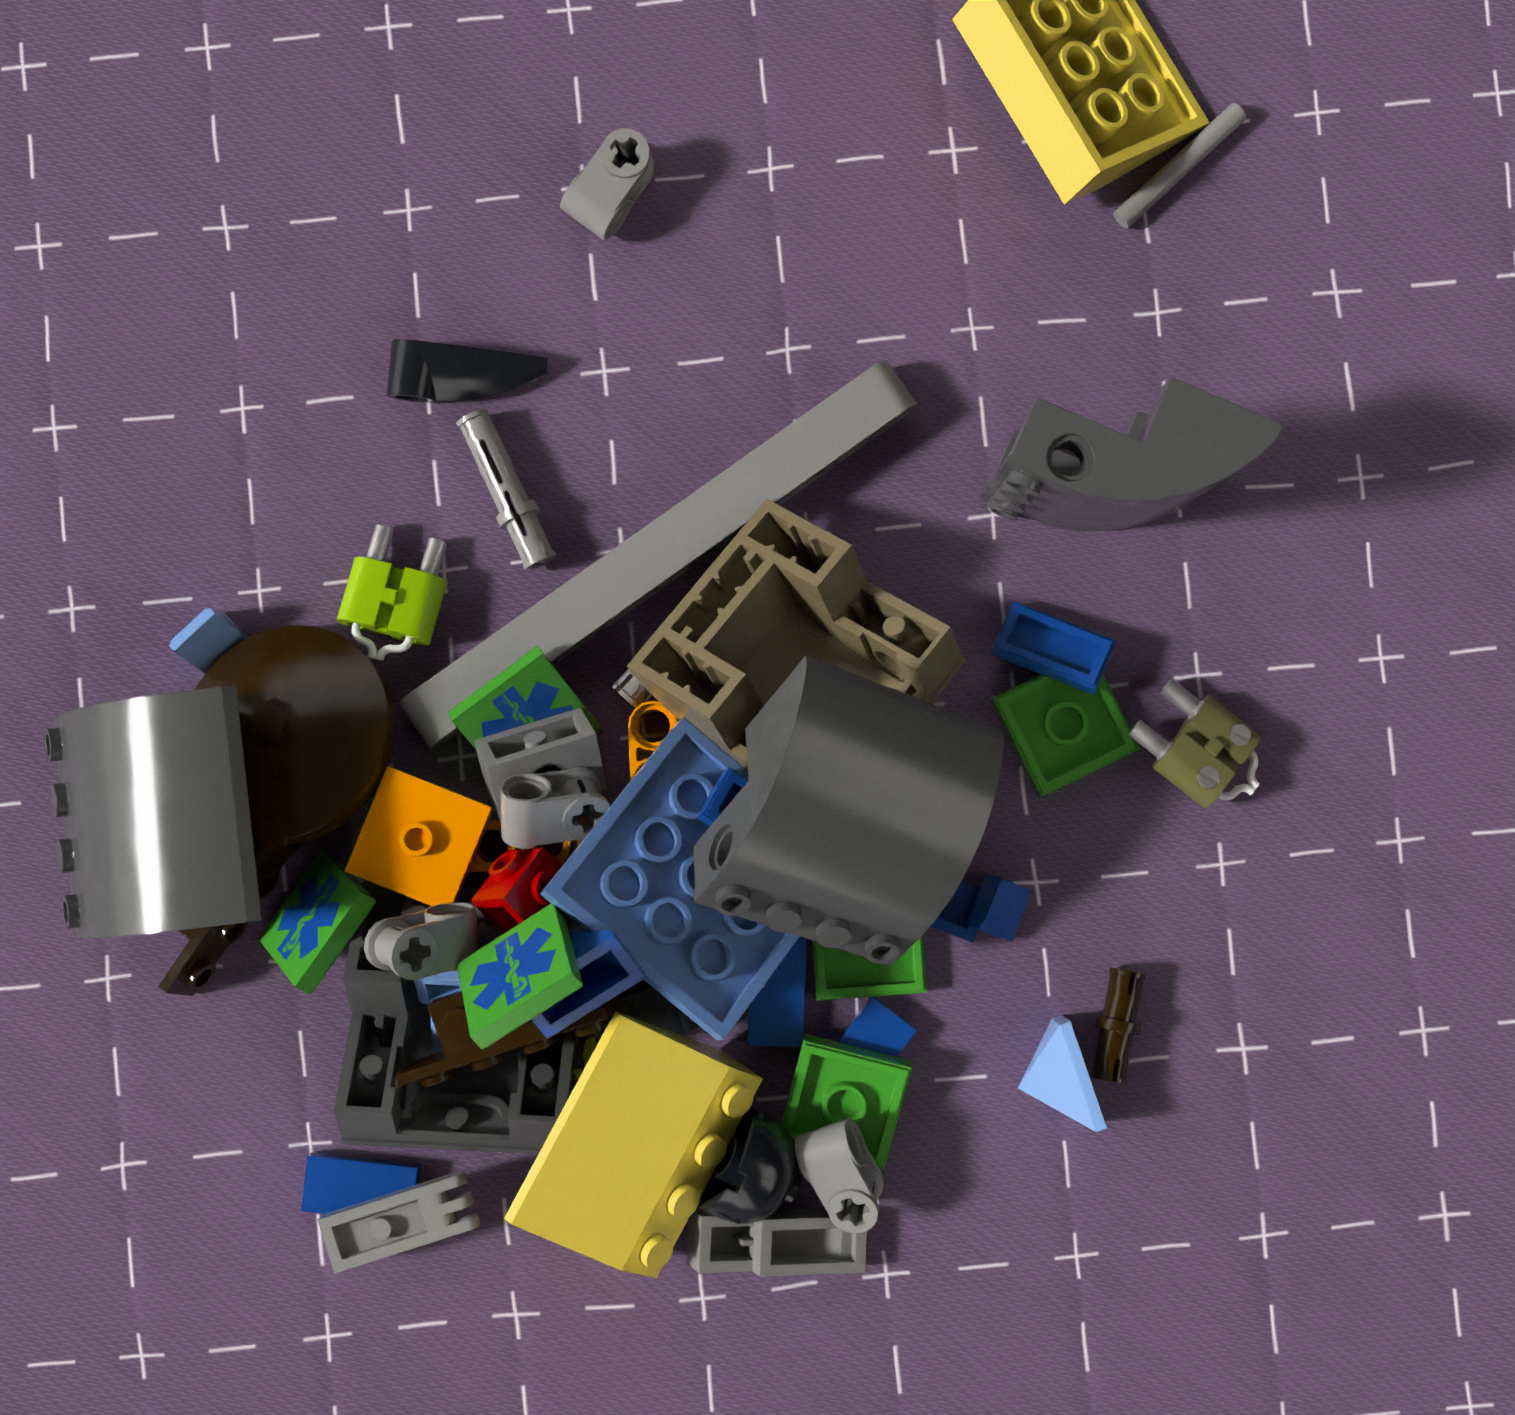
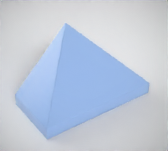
(1061, 1077)

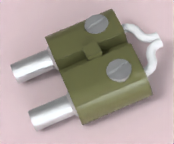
(1205, 749)

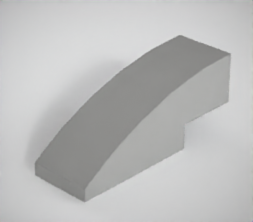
(780, 1245)

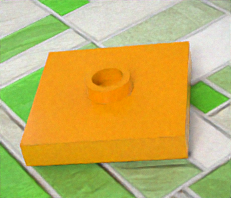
(419, 838)

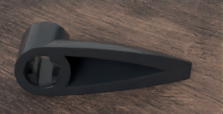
(454, 372)

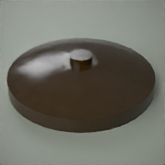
(311, 729)

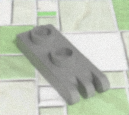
(396, 1222)

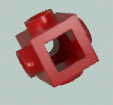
(515, 887)

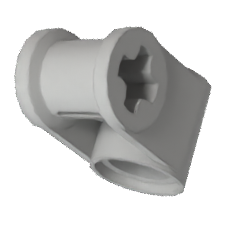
(605, 191)
(548, 806)
(424, 940)
(842, 1174)

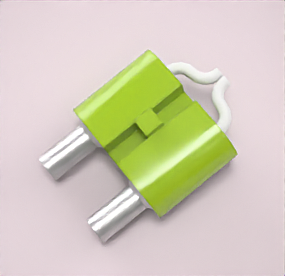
(391, 598)

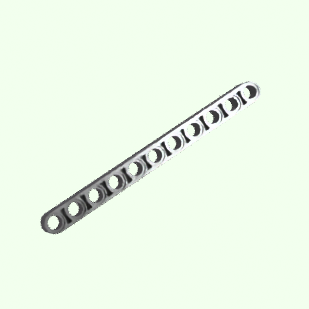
(670, 543)

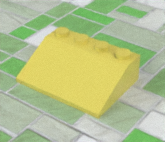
(1082, 85)
(634, 1146)

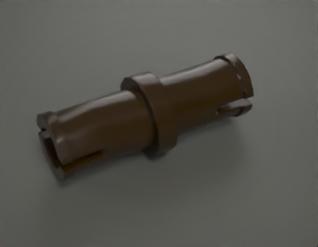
(1117, 1025)

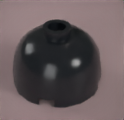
(755, 1172)

